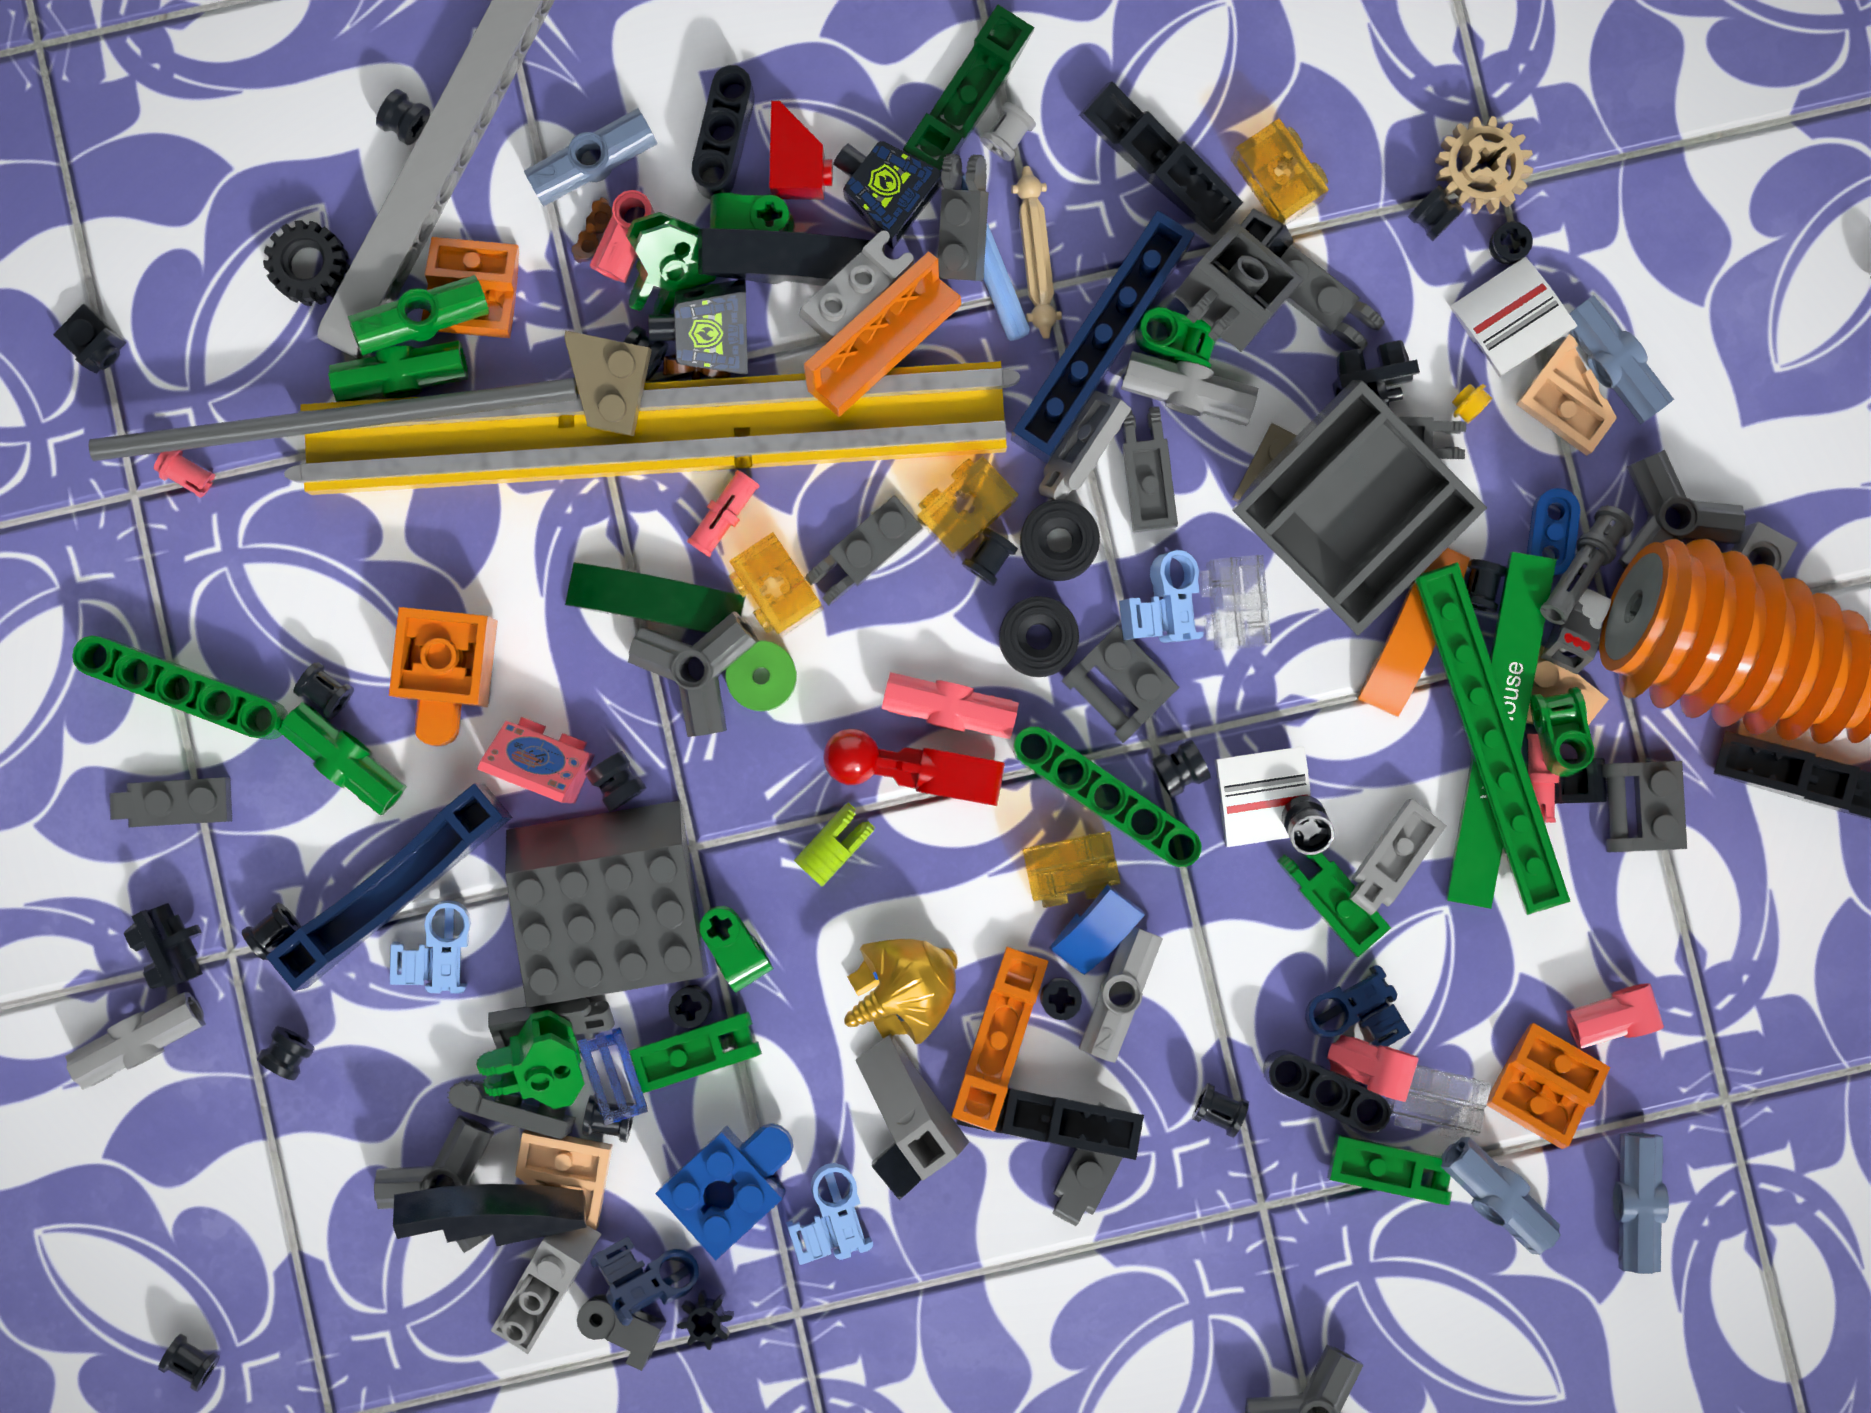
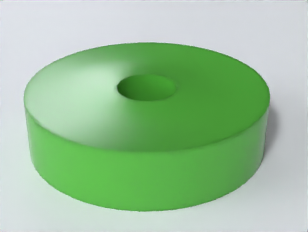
(778, 687)

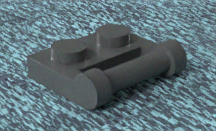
(1131, 674)
(1657, 803)

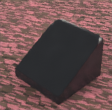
(1268, 231)
(1583, 786)
(896, 1171)

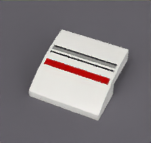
(1513, 316)
(1256, 791)

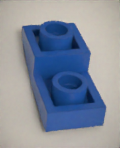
(1098, 931)

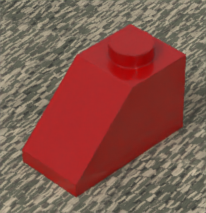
(796, 158)

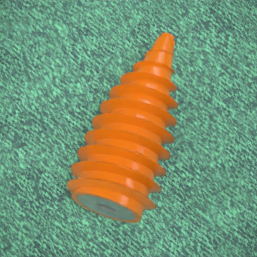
(1737, 643)

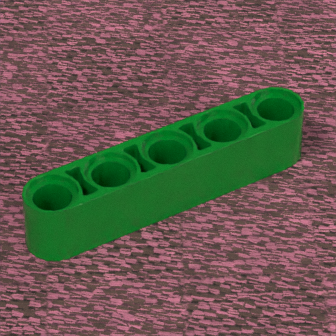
(161, 682)
(1128, 800)

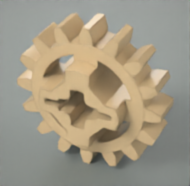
(1477, 150)

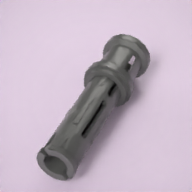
(1561, 601)

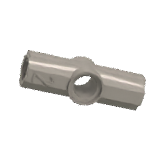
(1189, 388)
(1111, 1021)
(135, 1040)

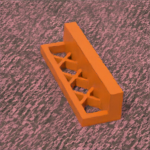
(880, 336)

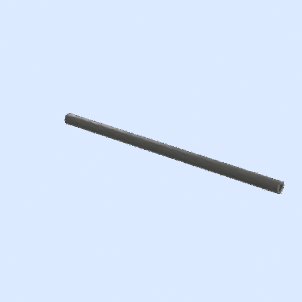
(333, 419)

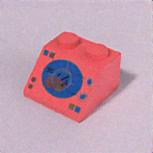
(538, 761)

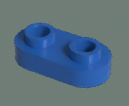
(1555, 534)

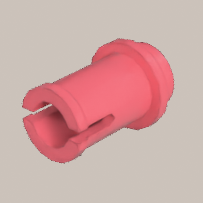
(184, 472)

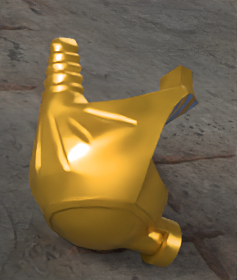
(911, 985)

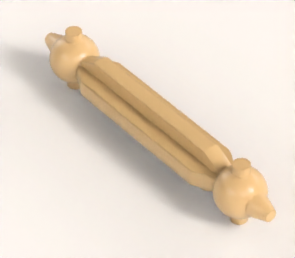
(1036, 252)

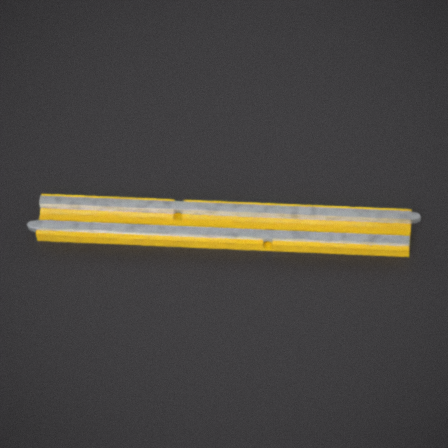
(677, 430)

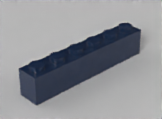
(1102, 336)

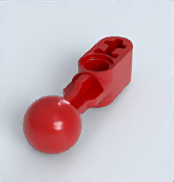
(854, 758)

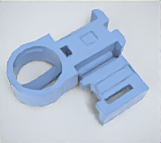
(1171, 613)
(433, 963)
(831, 1229)

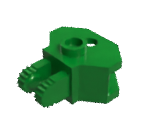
(666, 259)
(538, 1063)

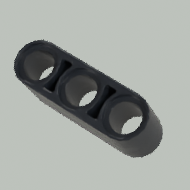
(723, 112)
(1347, 1097)

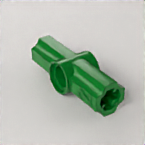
(390, 324)
(398, 372)
(342, 758)

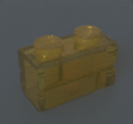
(1070, 867)

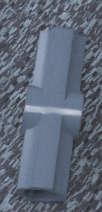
(565, 172)
(1618, 360)
(1500, 1195)
(1640, 1202)

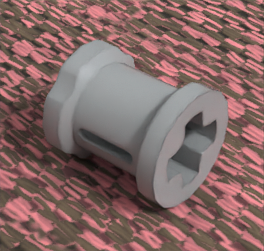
(1008, 131)

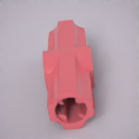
(950, 705)

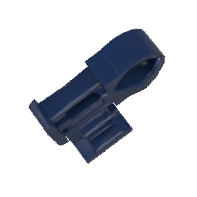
(1369, 1006)
(640, 1288)

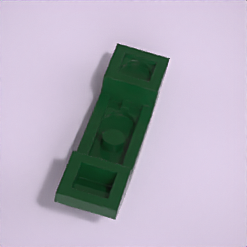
(971, 88)
(650, 598)

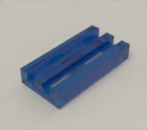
(602, 1043)

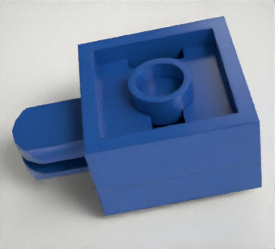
(728, 1186)

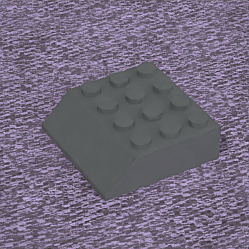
(1357, 506)
(604, 904)

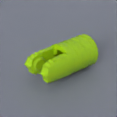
(825, 854)

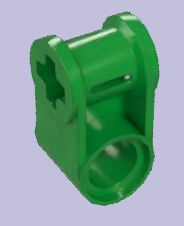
(749, 212)
(1181, 337)
(1562, 727)
(737, 955)

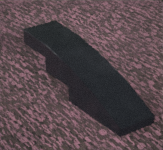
(1161, 159)
(774, 255)
(1795, 774)
(1069, 1124)
(506, 1210)

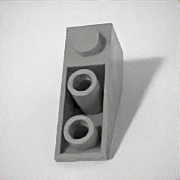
(910, 1108)
(544, 1286)

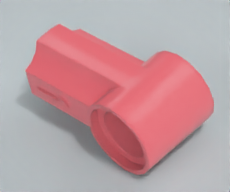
(614, 253)
(1627, 1014)
(1381, 1068)

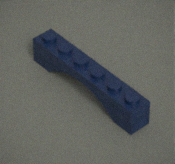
(370, 905)

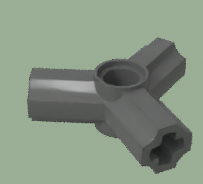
(1661, 489)
(717, 651)
(456, 1159)
(1327, 1387)

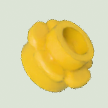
(1471, 402)

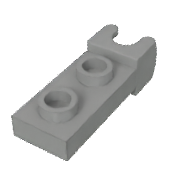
(854, 288)

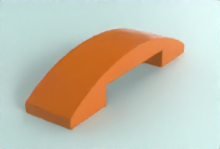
(1406, 648)
(999, 1039)

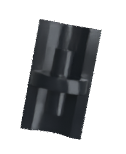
(1393, 370)
(167, 944)

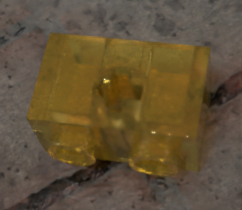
(1281, 195)
(991, 499)
(767, 560)

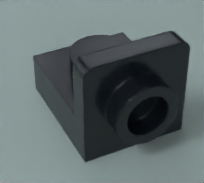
(90, 339)

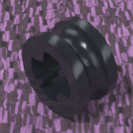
(1519, 233)

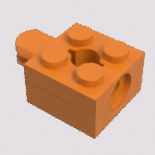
(443, 665)

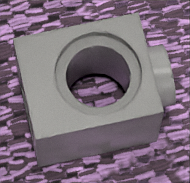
(1769, 544)

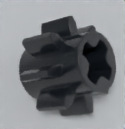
(700, 1309)

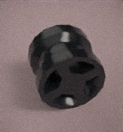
(402, 116)
(1436, 212)
(659, 348)
(285, 1053)

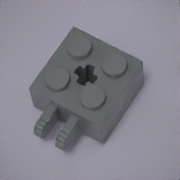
(1237, 287)

